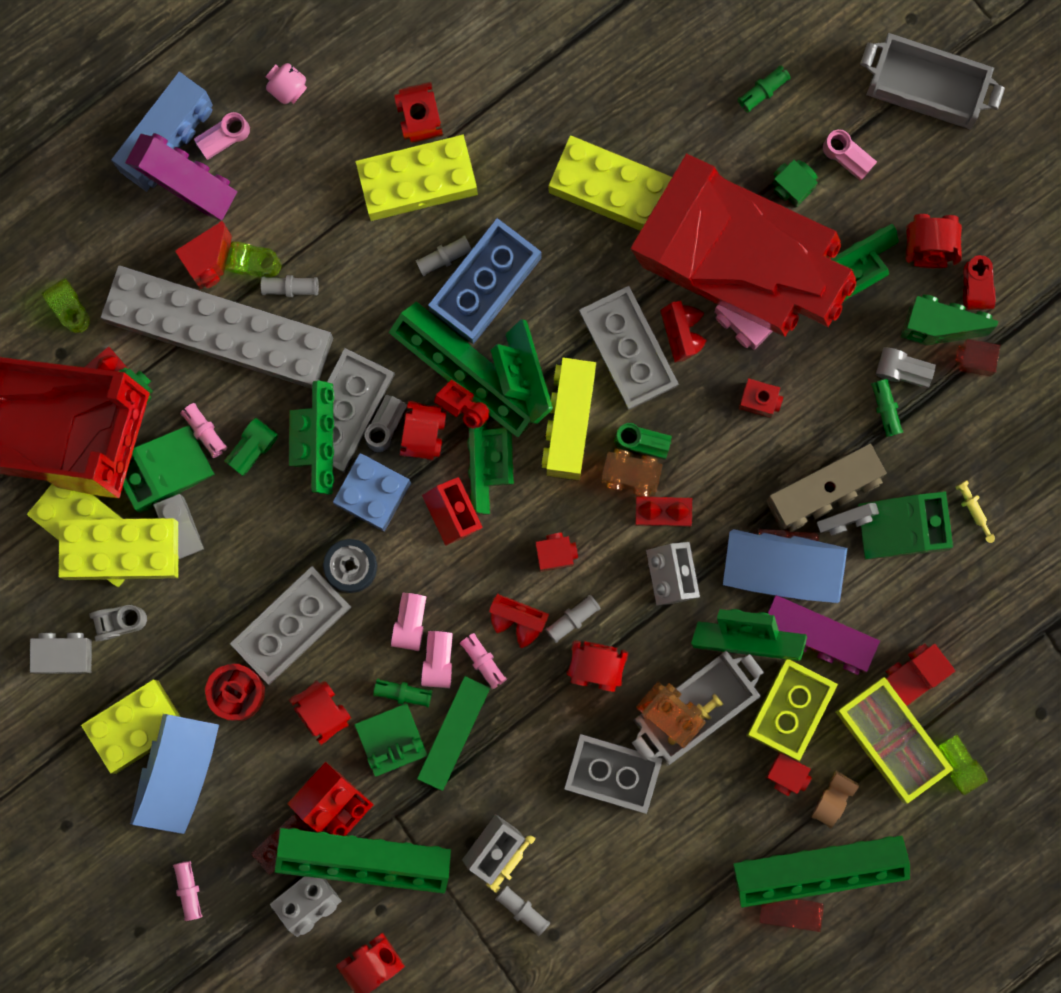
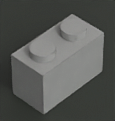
(60, 655)
(493, 849)

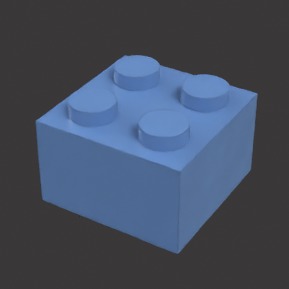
(372, 492)

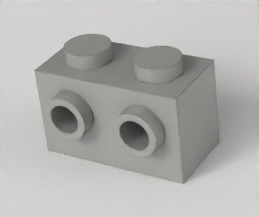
(671, 573)
(305, 904)

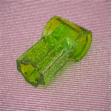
(966, 772)

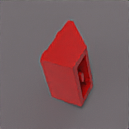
(330, 802)

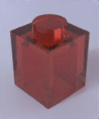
(978, 357)

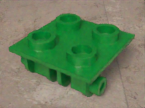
(391, 740)

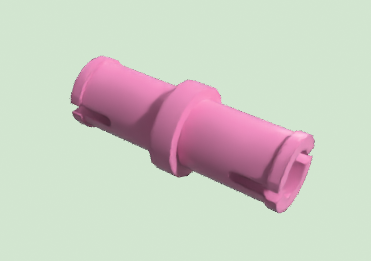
(203, 430)
(483, 661)
(187, 890)

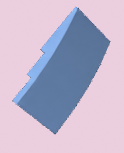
(785, 566)
(174, 774)

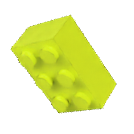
(792, 709)
(129, 726)

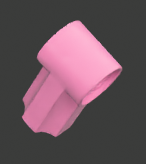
(219, 136)
(851, 157)
(409, 628)
(437, 667)

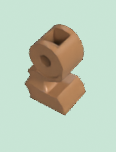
(833, 800)

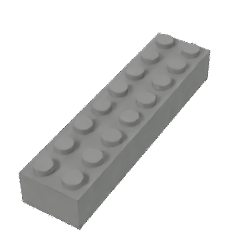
(216, 327)

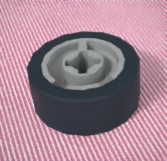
(355, 579)

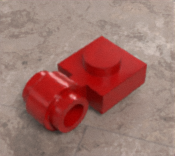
(458, 399)

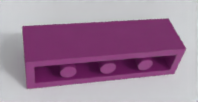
(181, 176)
(825, 635)

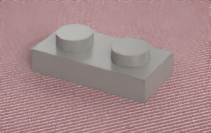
(859, 515)

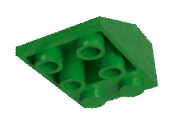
(938, 323)
(165, 469)
(908, 526)

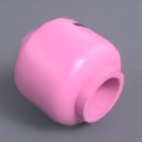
(285, 83)

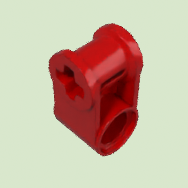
(979, 290)

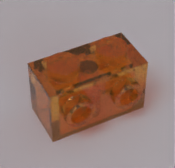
(631, 473)
(671, 714)

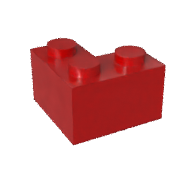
(920, 673)

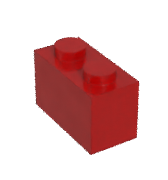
(452, 511)

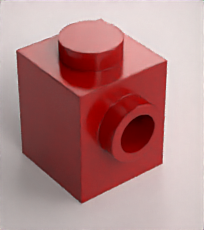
(761, 398)
(556, 552)
(788, 775)

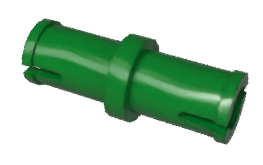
(764, 89)
(887, 407)
(402, 693)

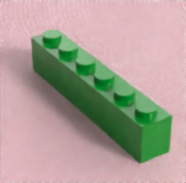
(460, 362)
(362, 860)
(822, 871)

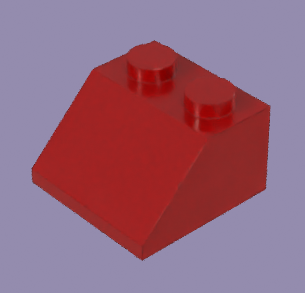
(207, 255)

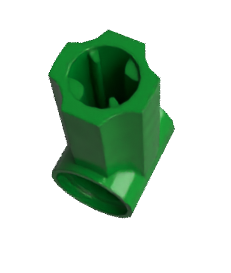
(255, 441)
(646, 441)

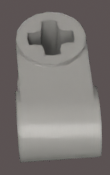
(112, 622)

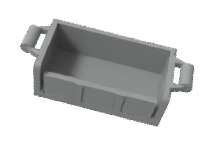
(930, 80)
(718, 677)

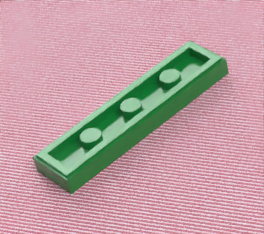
(453, 733)

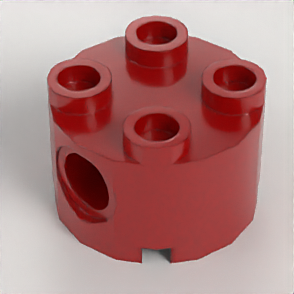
(418, 96)
(934, 241)
(421, 431)
(597, 664)
(235, 692)
(320, 712)
(370, 965)

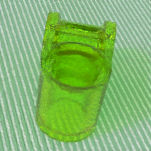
(247, 260)
(65, 303)

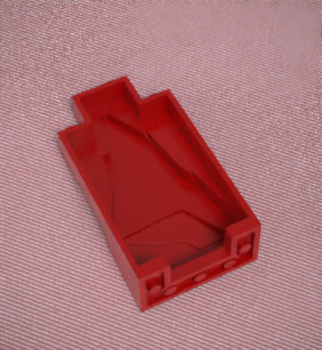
(743, 251)
(68, 424)

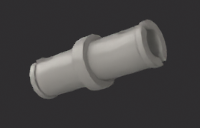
(443, 256)
(290, 286)
(572, 618)
(522, 911)

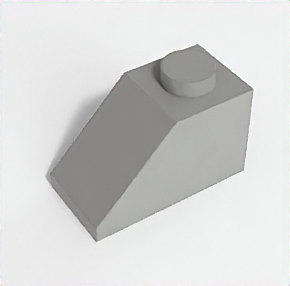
(188, 537)

